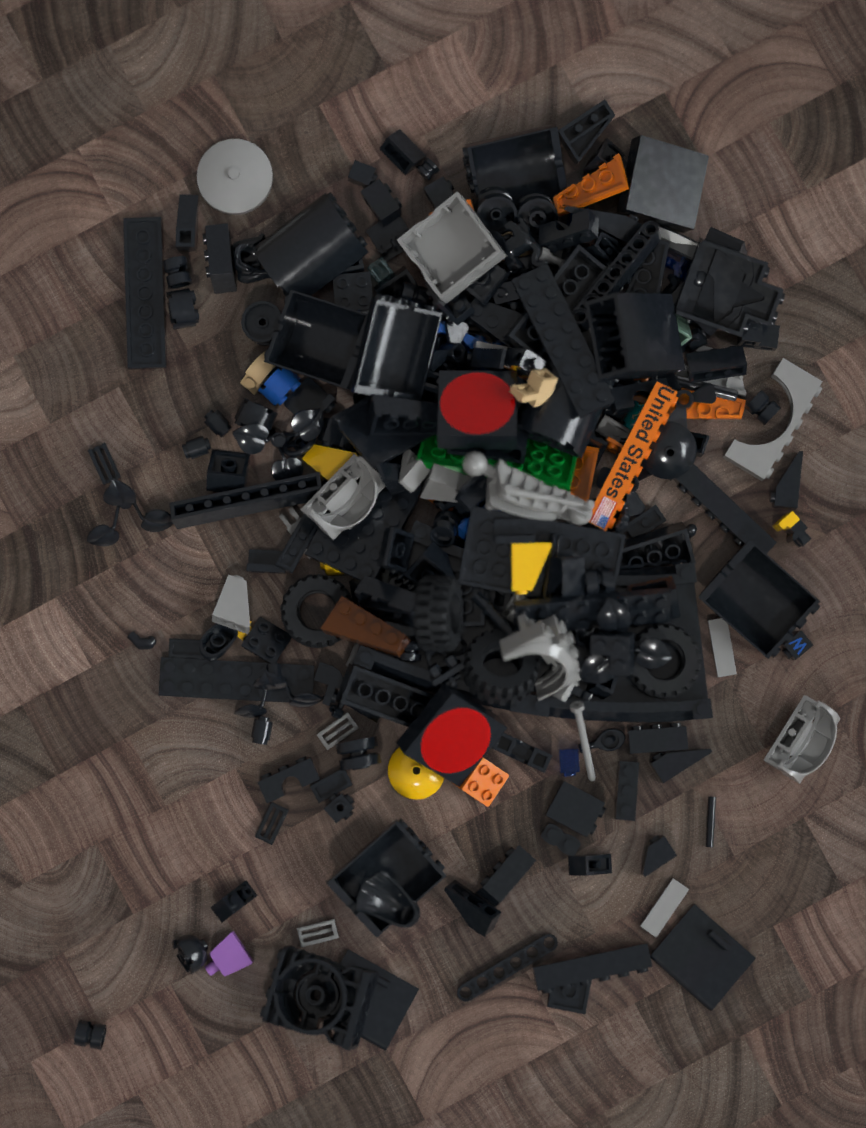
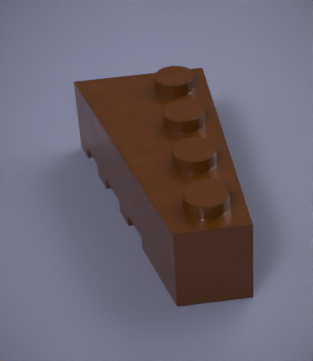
(361, 627)

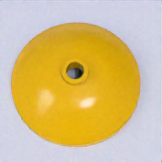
(410, 784)

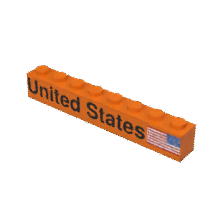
(631, 455)

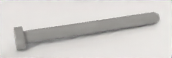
(577, 708)

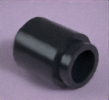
(217, 423)
(196, 447)
(261, 730)

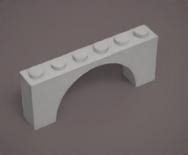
(800, 389)

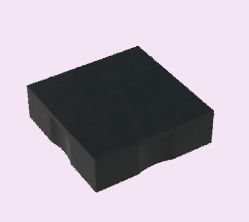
(663, 183)

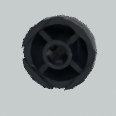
(191, 952)

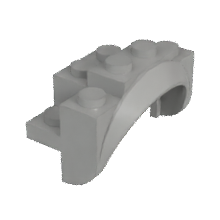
(345, 498)
(804, 741)

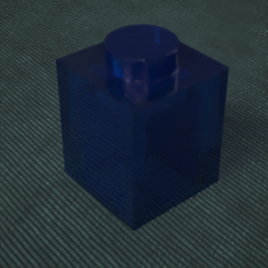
(569, 762)

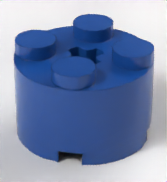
(279, 385)

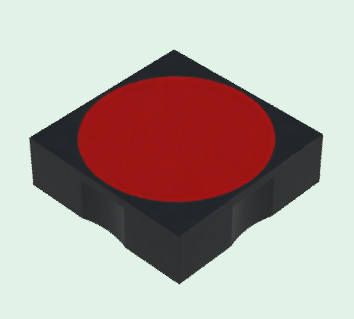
(477, 410)
(451, 735)

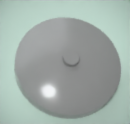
(234, 176)

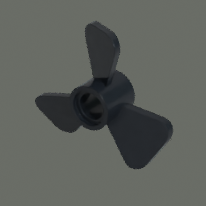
(453, 349)
(704, 394)
(633, 501)

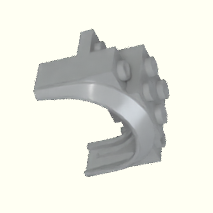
(554, 645)

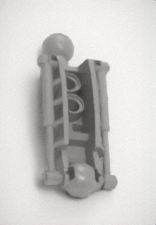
(525, 495)

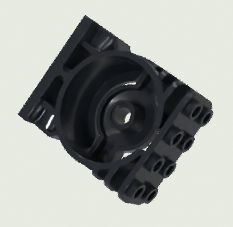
(281, 1004)

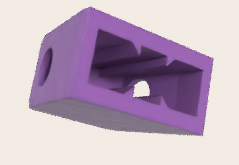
(229, 956)

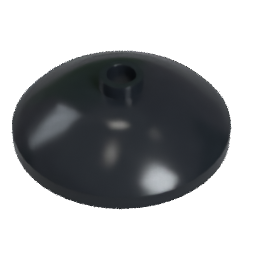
(684, 448)

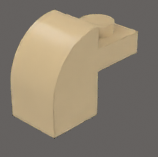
(257, 374)
(538, 388)

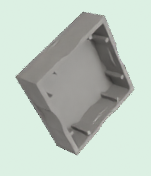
(451, 247)

